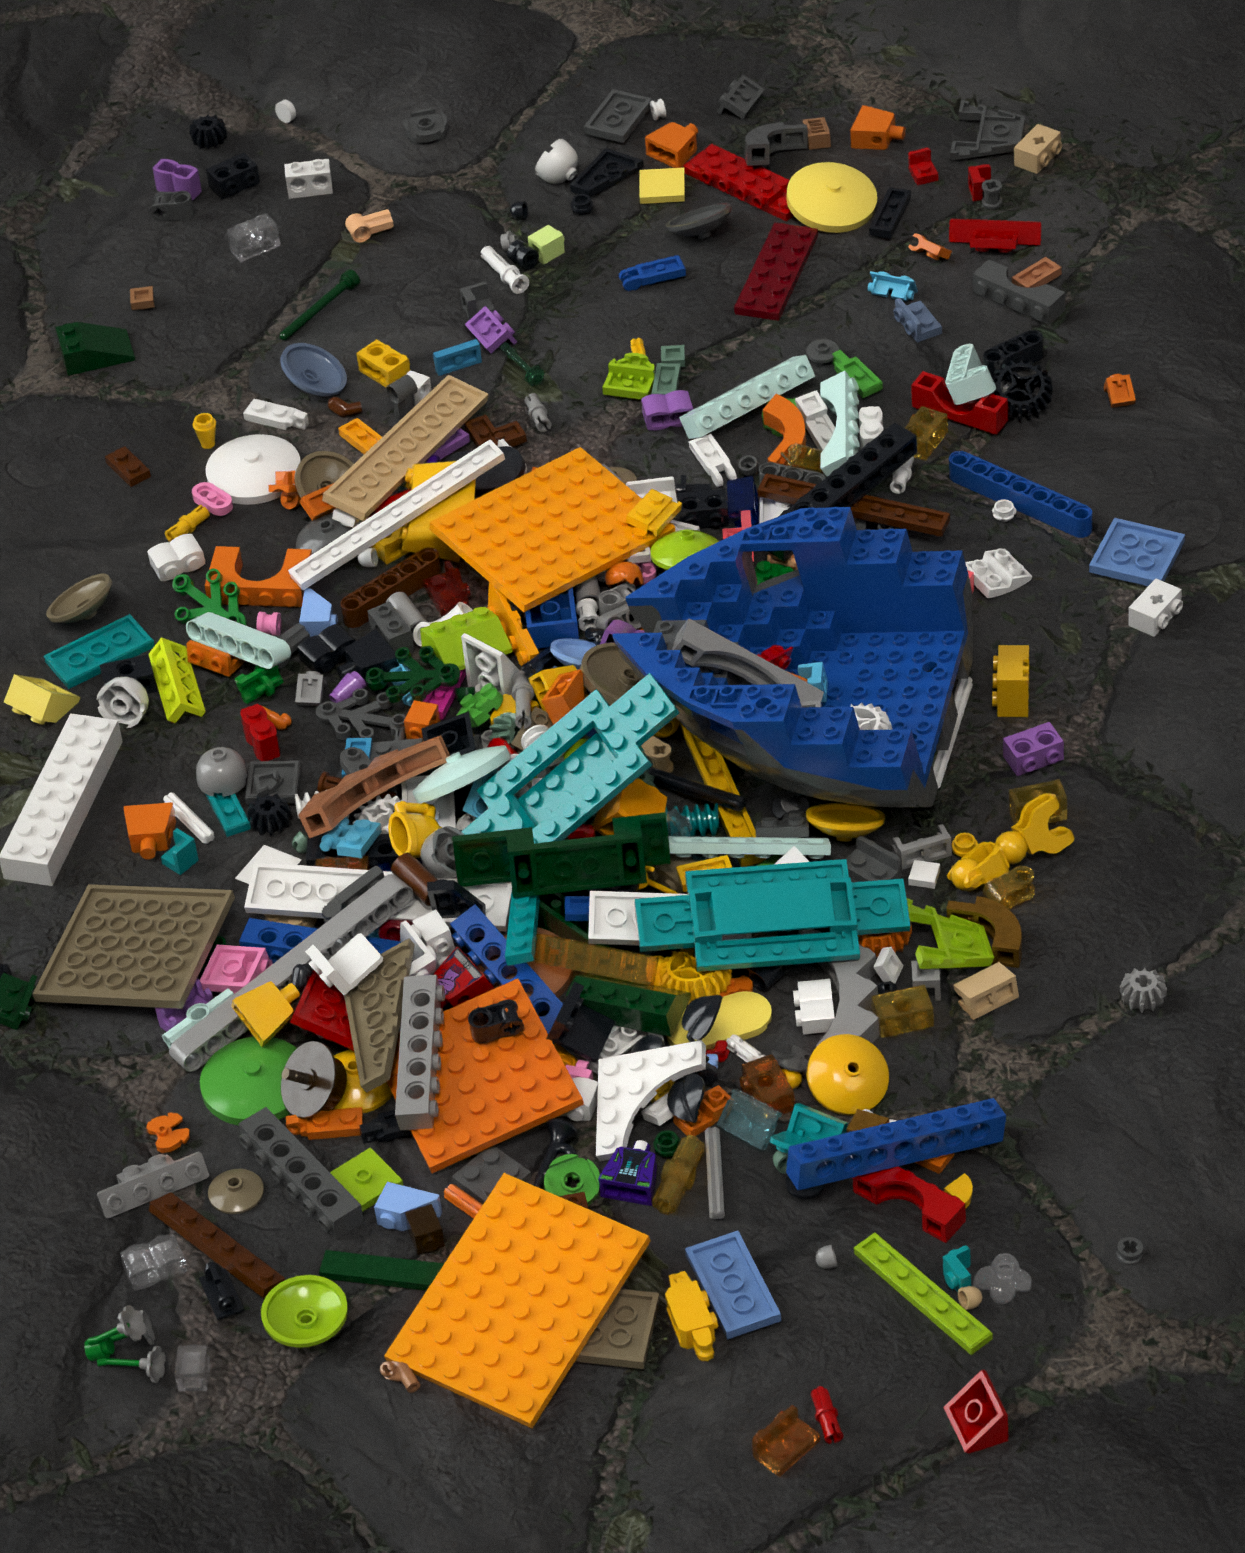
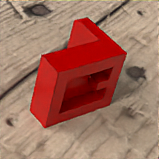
(922, 167)
(976, 177)

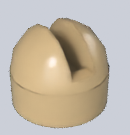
(969, 1297)

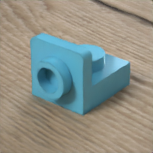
(816, 676)

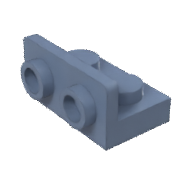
(916, 320)

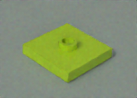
(365, 1177)

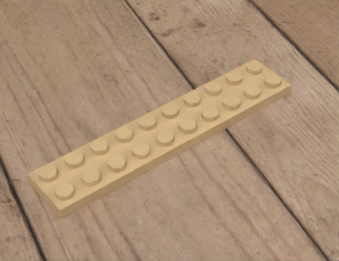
(407, 443)

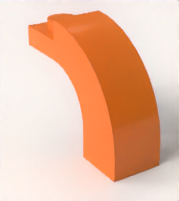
(786, 419)

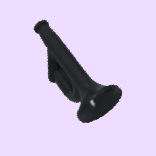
(560, 1133)

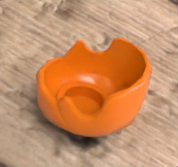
(624, 572)

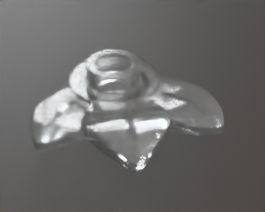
(1002, 1278)

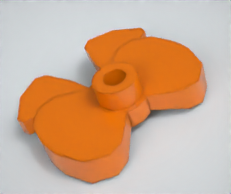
(168, 1139)

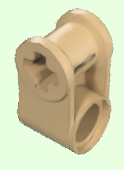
(658, 754)

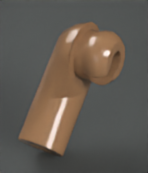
(400, 1372)

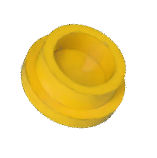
(963, 844)

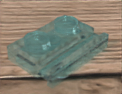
(749, 1119)

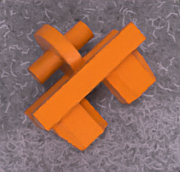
(285, 482)

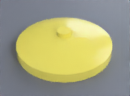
(831, 197)

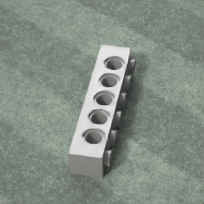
(409, 1111)

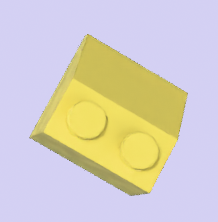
(39, 699)

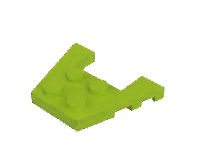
(958, 941)

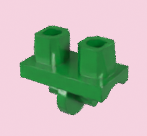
(258, 682)

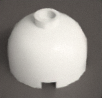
(558, 164)
(123, 700)

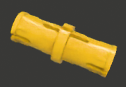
(187, 523)

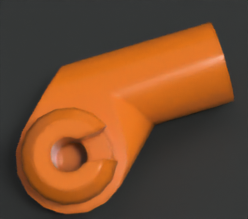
(280, 722)

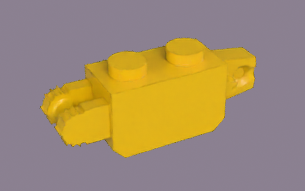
(690, 1315)

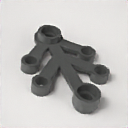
(332, 712)

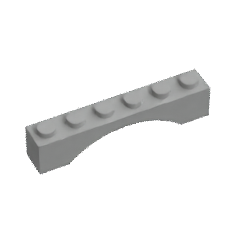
(709, 649)

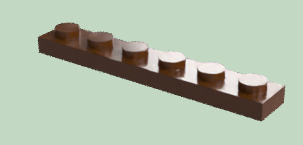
(216, 1244)

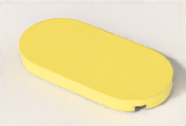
(739, 1014)

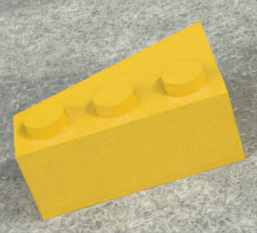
(1011, 681)

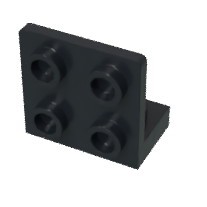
(580, 1027)

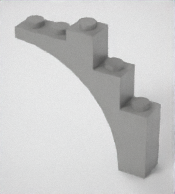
(854, 994)

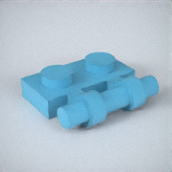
(351, 839)

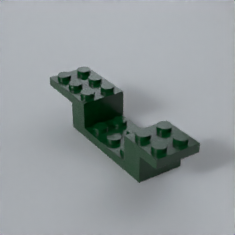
(564, 863)

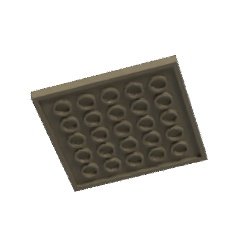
(134, 946)

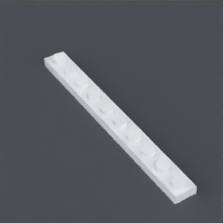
(396, 514)

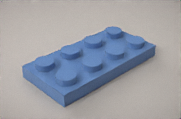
(733, 1284)

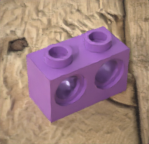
(1033, 748)

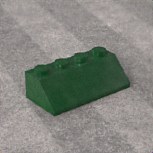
(634, 1004)

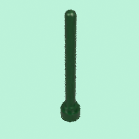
(348, 280)

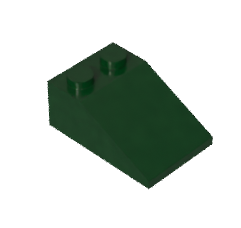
(92, 346)

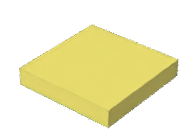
(662, 185)

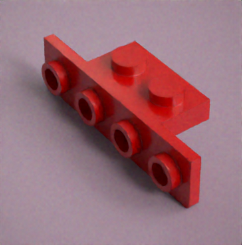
(995, 233)

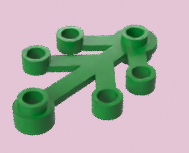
(211, 605)

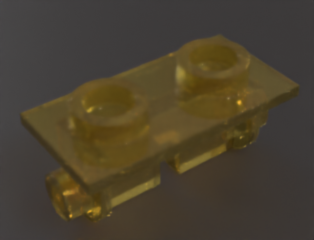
(799, 457)

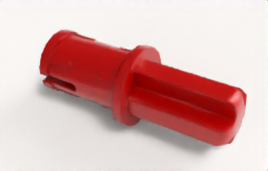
(826, 1415)

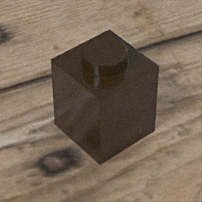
(424, 1229)

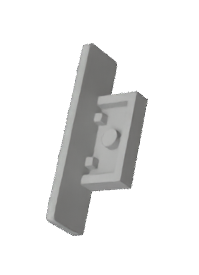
(151, 1181)

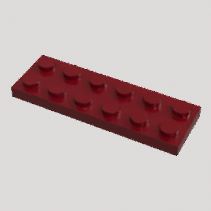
(776, 271)

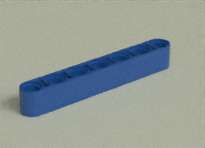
(1024, 494)

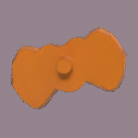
(739, 984)

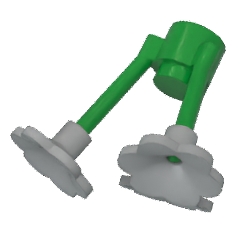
(132, 1325)

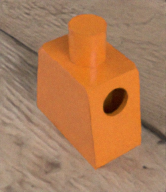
(874, 129)
(672, 144)
(150, 827)

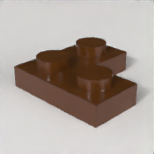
(482, 430)

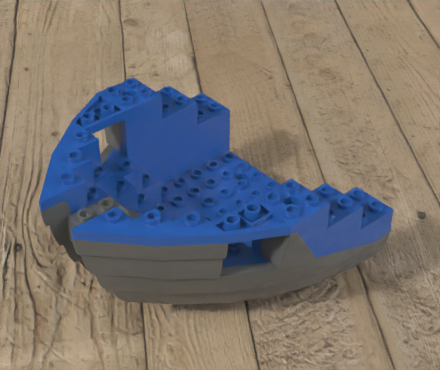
(862, 603)

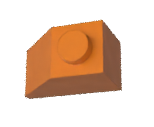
(564, 695)

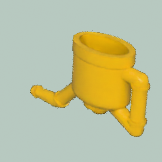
(410, 830)

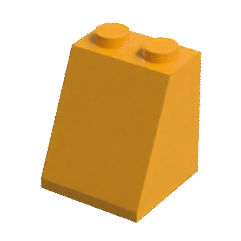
(634, 800)

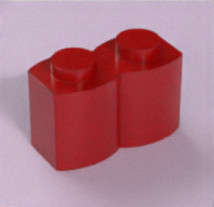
(260, 732)

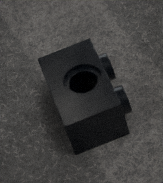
(134, 667)

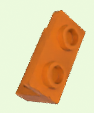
(212, 658)

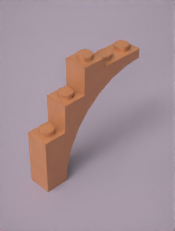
(384, 772)

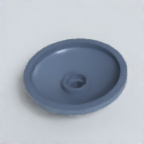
(313, 369)

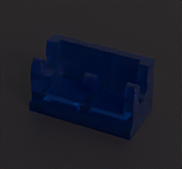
(743, 496)

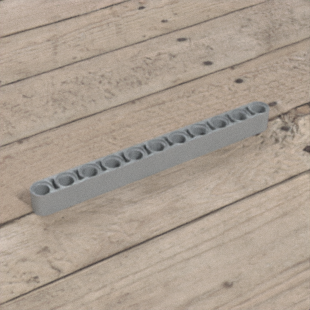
(360, 916)

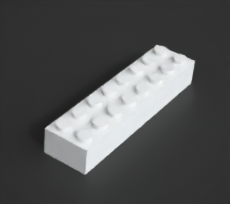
(60, 799)

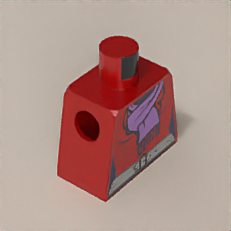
(461, 979)

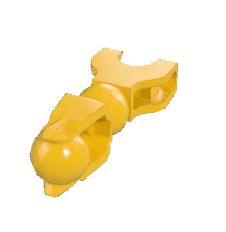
(1028, 835)

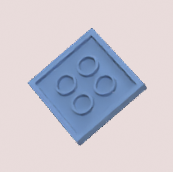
(1136, 552)

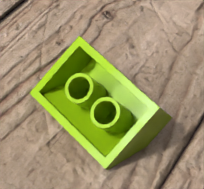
(479, 624)

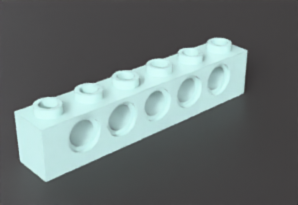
(746, 396)

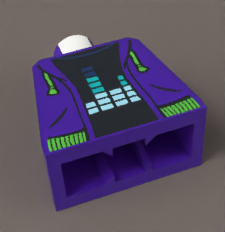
(630, 1175)

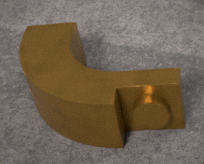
(999, 925)

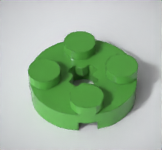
(481, 703)
(577, 1168)

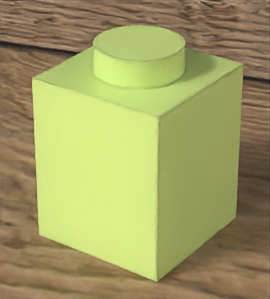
(548, 243)

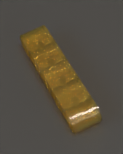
(595, 959)

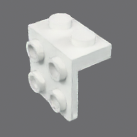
(423, 956)
(348, 965)

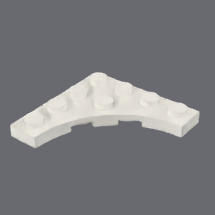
(631, 1082)

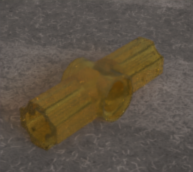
(678, 1174)

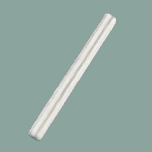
(942, 756)

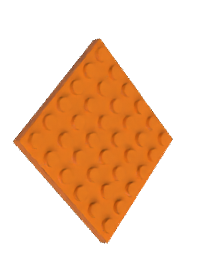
(491, 1086)

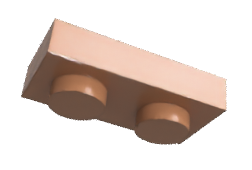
(1037, 274)

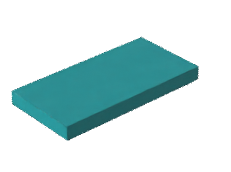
(111, 643)

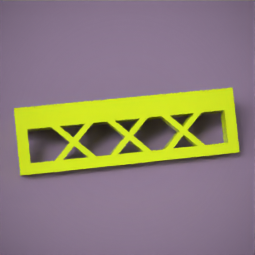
(170, 679)

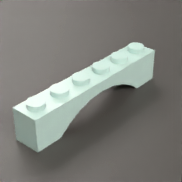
(841, 398)

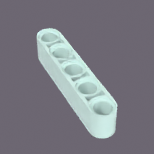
(238, 640)

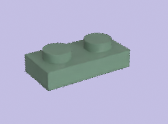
(666, 378)

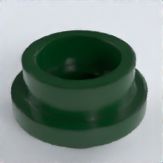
(666, 1143)

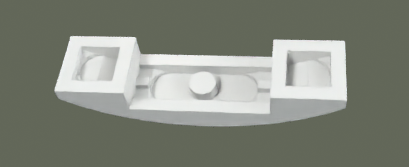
(816, 418)

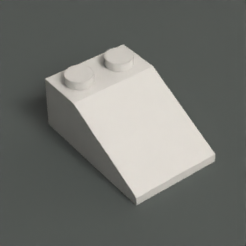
(487, 666)

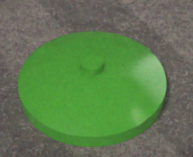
(245, 1079)

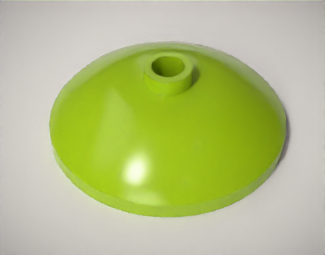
(679, 545)
(302, 1301)

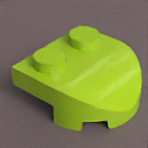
(630, 377)

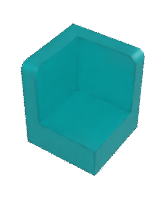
(182, 854)

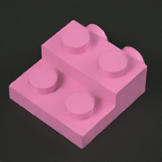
(234, 967)

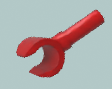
(720, 1049)

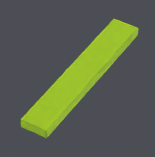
(923, 1293)

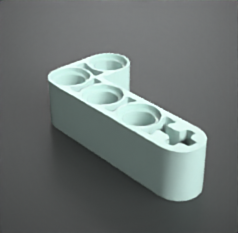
(967, 376)

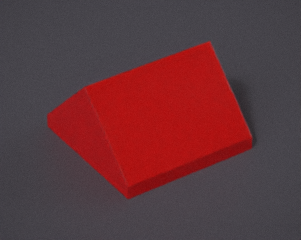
(978, 1415)

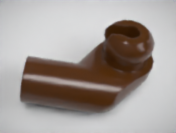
(342, 408)

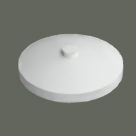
(249, 465)

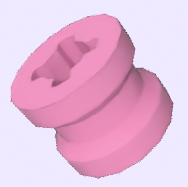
(269, 623)

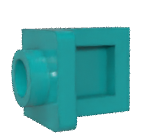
(955, 1267)

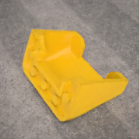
(416, 533)

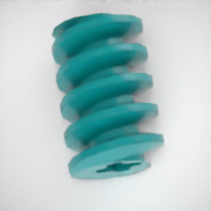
(701, 819)

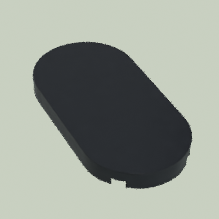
(499, 475)

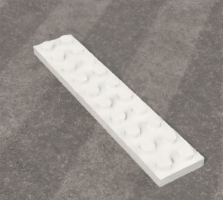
(306, 889)

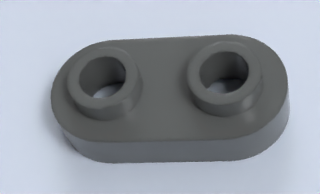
(353, 760)

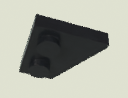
(451, 898)

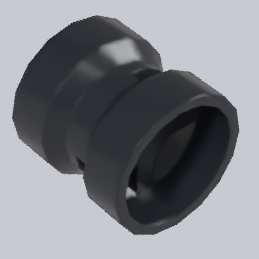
(523, 255)

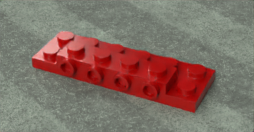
(747, 183)

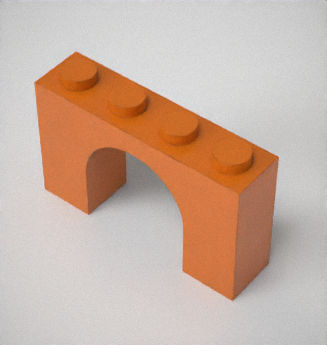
(275, 591)

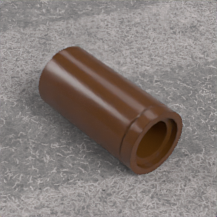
(414, 875)

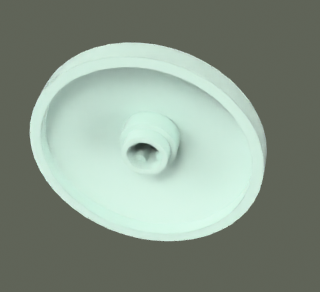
(460, 771)

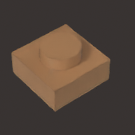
(142, 298)

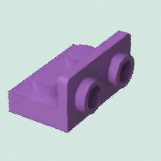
(489, 330)

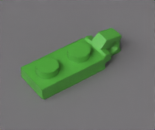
(865, 378)

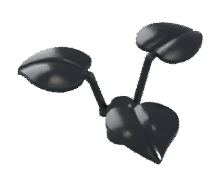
(686, 1096)

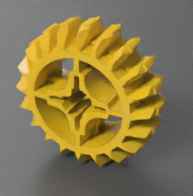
(681, 974)

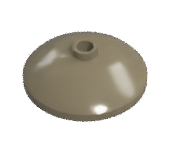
(319, 471)
(80, 600)

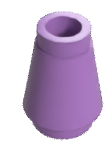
(346, 686)

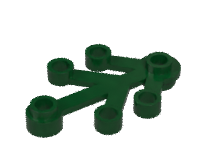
(444, 675)

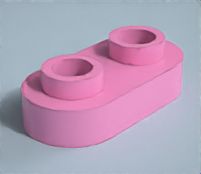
(212, 498)

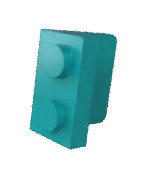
(806, 1126)

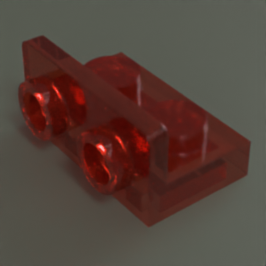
(447, 589)

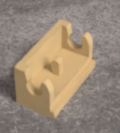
(987, 990)

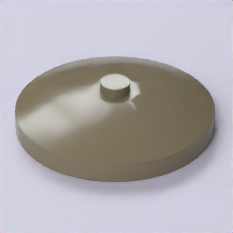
(607, 672)

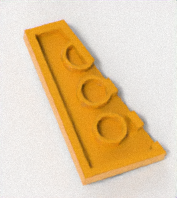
(518, 637)

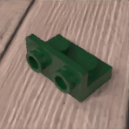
(14, 999)

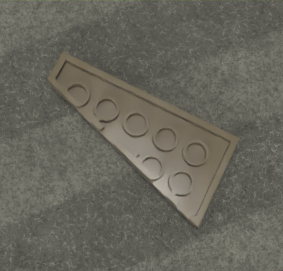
(376, 1013)

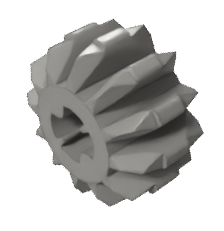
(1143, 990)

